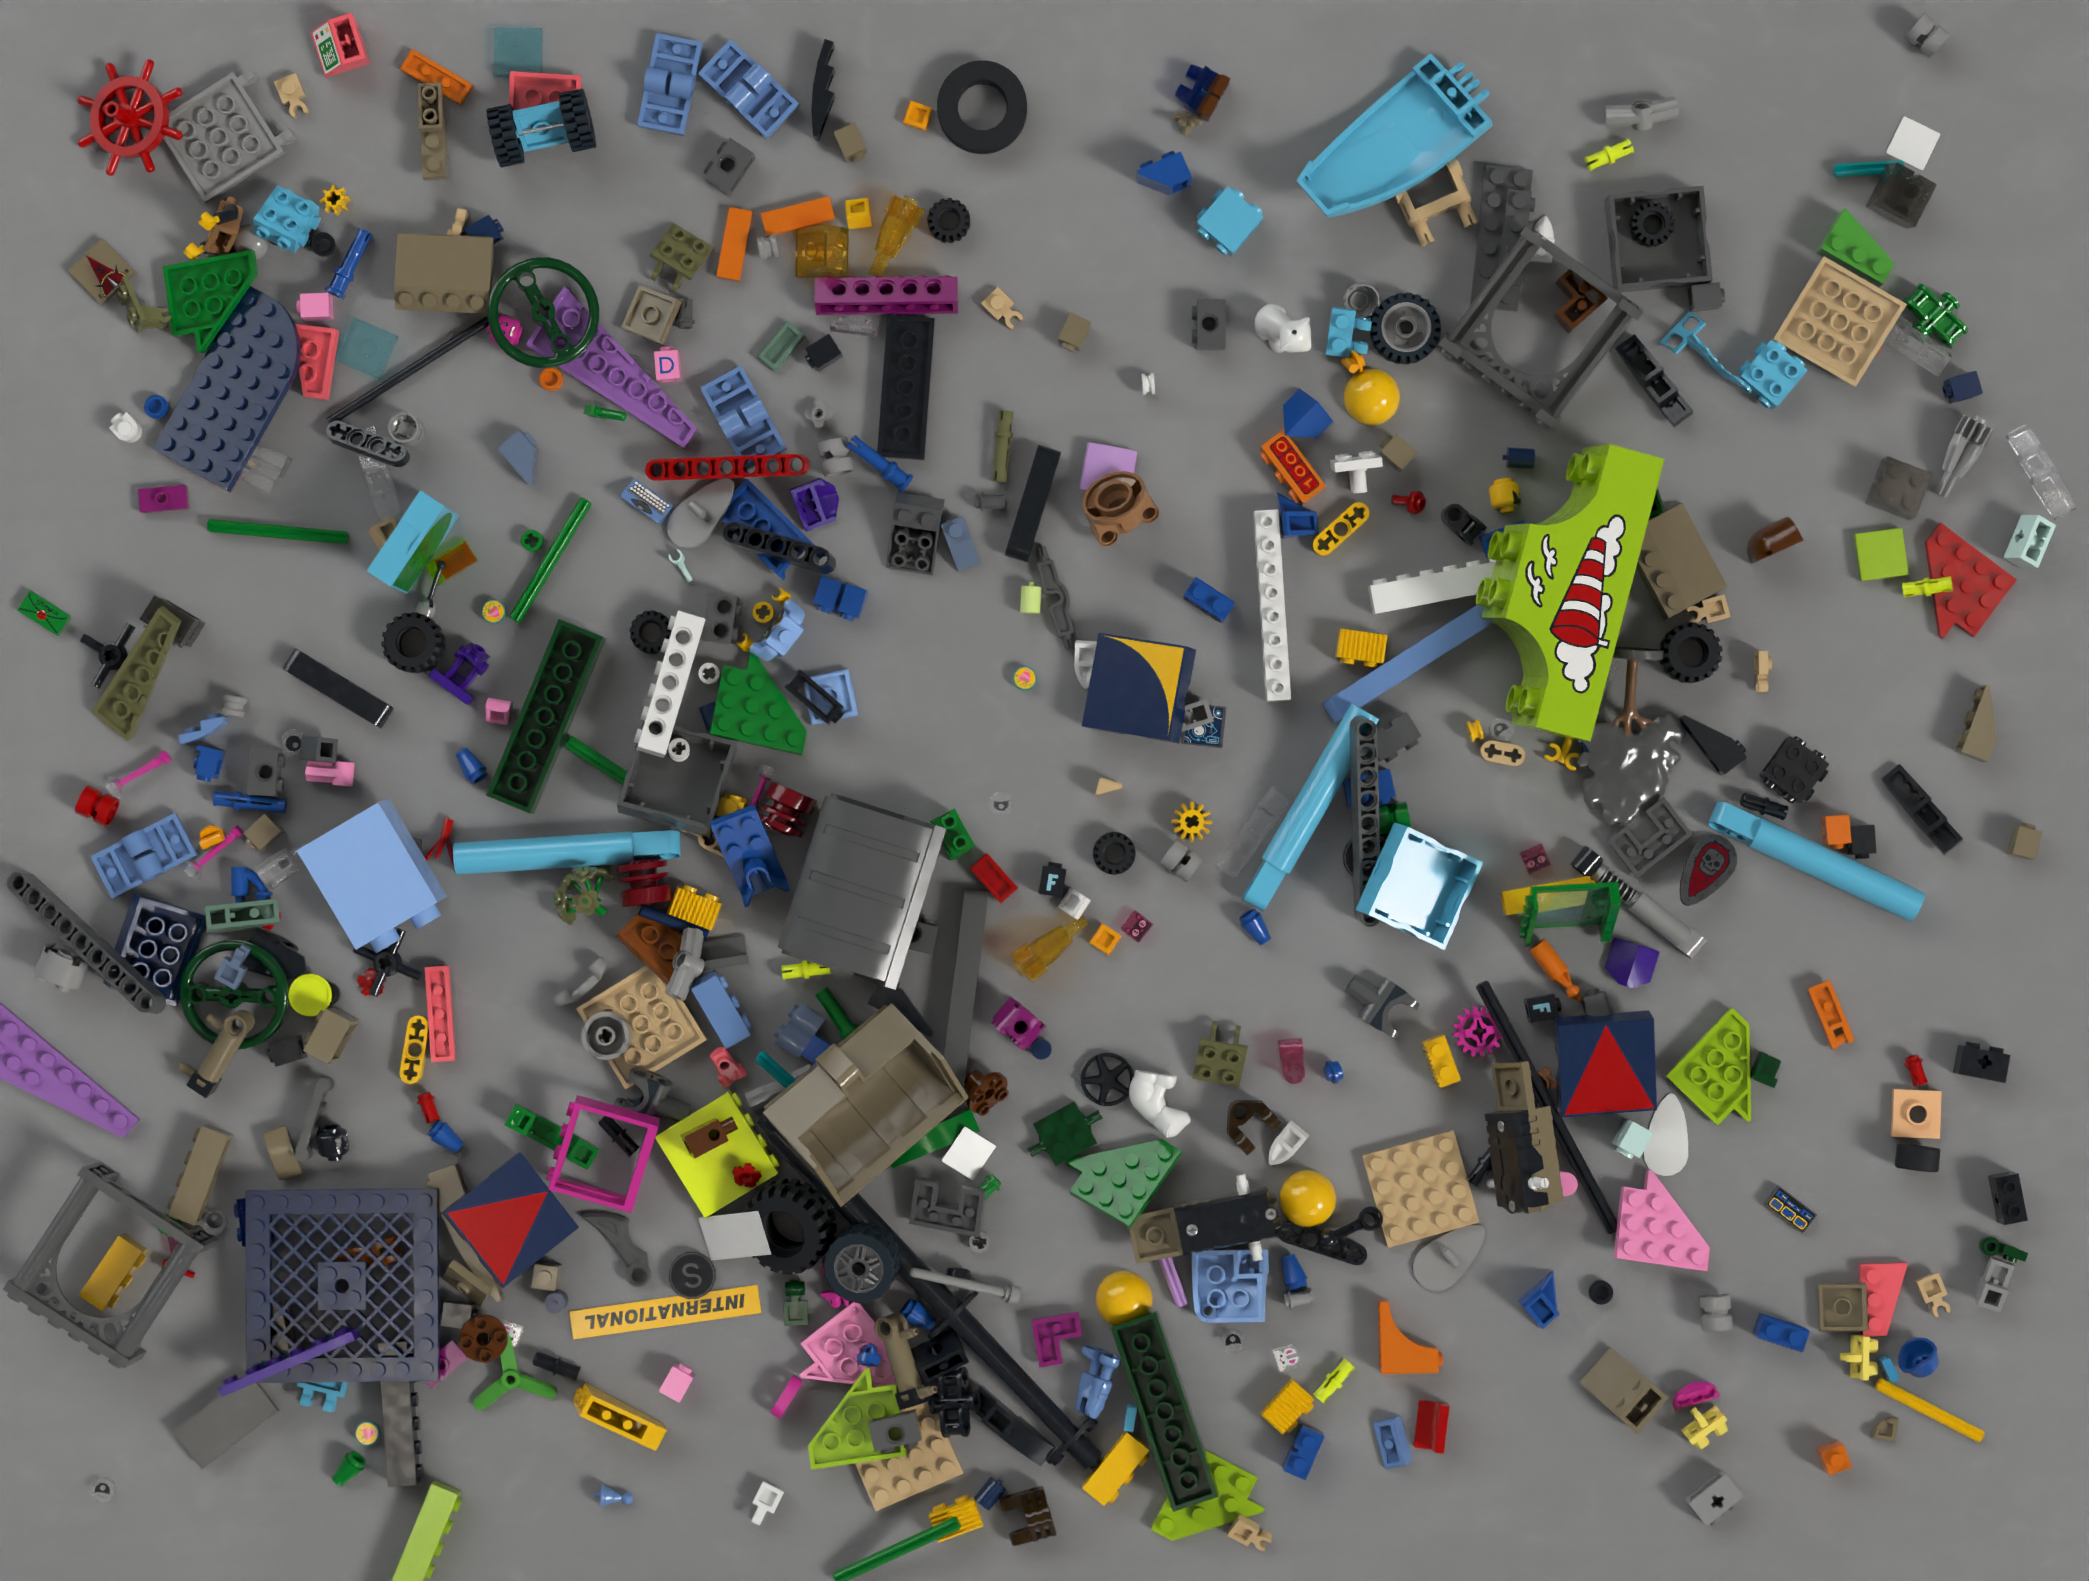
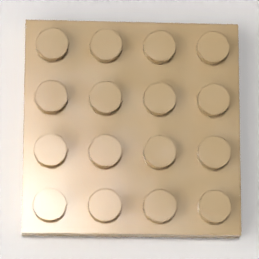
(1840, 321)
(659, 1024)
(1420, 1188)
(922, 1467)

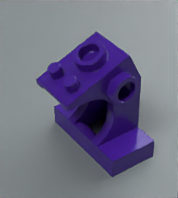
(453, 681)

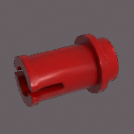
(1915, 1069)
(428, 1107)

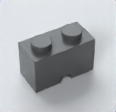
(1400, 734)

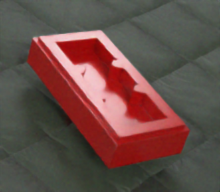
(993, 878)

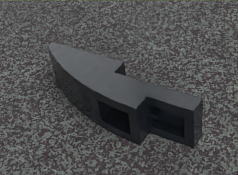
(1013, 1429)

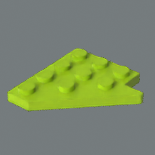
(1718, 1069)
(846, 1432)
(1234, 1489)

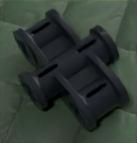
(954, 1411)

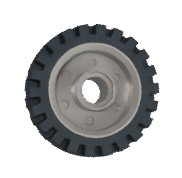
(1405, 347)

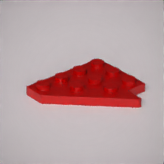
(1975, 580)

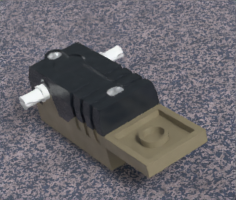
(1521, 1144)
(1207, 1224)

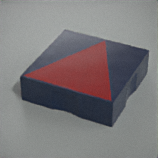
(1605, 1063)
(510, 1219)

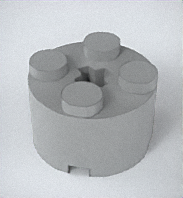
(61, 967)
(600, 1047)

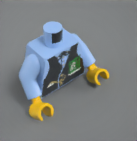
(781, 632)

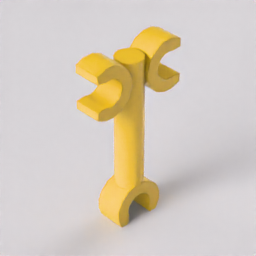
(1562, 755)

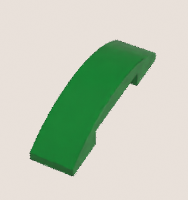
(547, 1133)
(939, 1137)

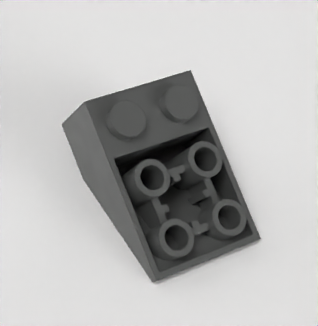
(915, 533)

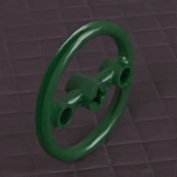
(526, 268)
(250, 995)

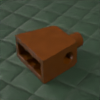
(698, 1141)

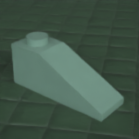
(241, 916)

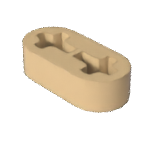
(1503, 747)

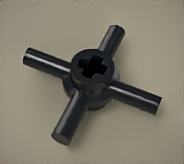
(105, 650)
(397, 966)

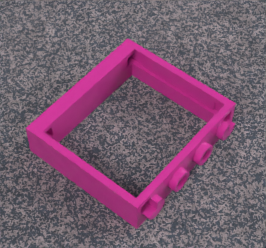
(592, 1193)

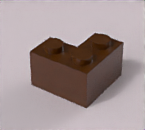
(1583, 300)

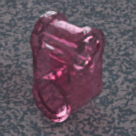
(1291, 1055)

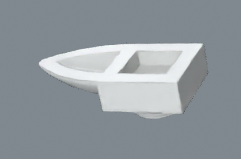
(1544, 227)
(1084, 661)
(1287, 1143)

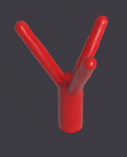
(444, 839)

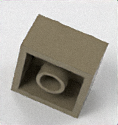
(330, 1034)

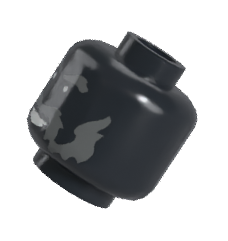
(332, 1142)

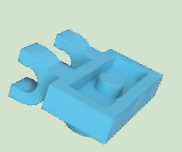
(1341, 331)
(332, 1390)

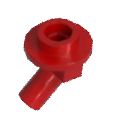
(1415, 501)

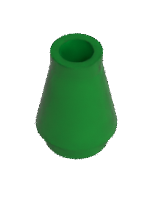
(349, 1467)

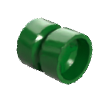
(1397, 813)

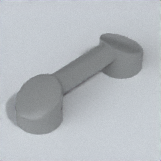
(597, 969)

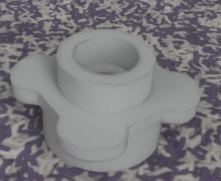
(818, 420)

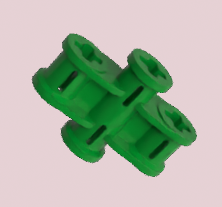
(1929, 310)

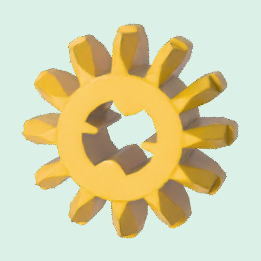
(1189, 813)

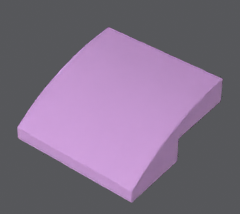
(1104, 460)

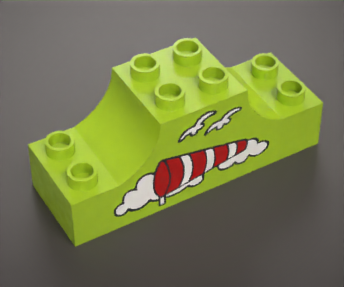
(1567, 585)

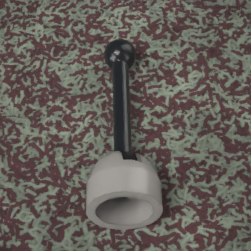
(427, 606)

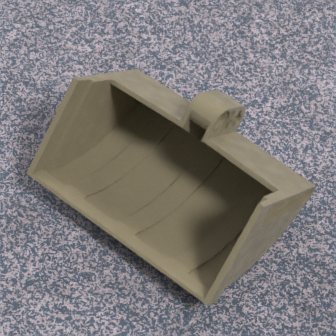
(866, 1102)

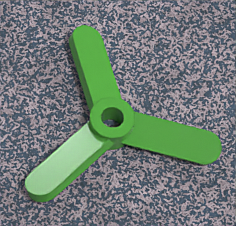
(521, 1381)

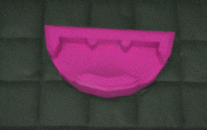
(1694, 1394)

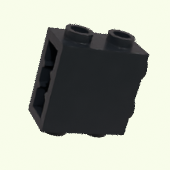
(1795, 770)

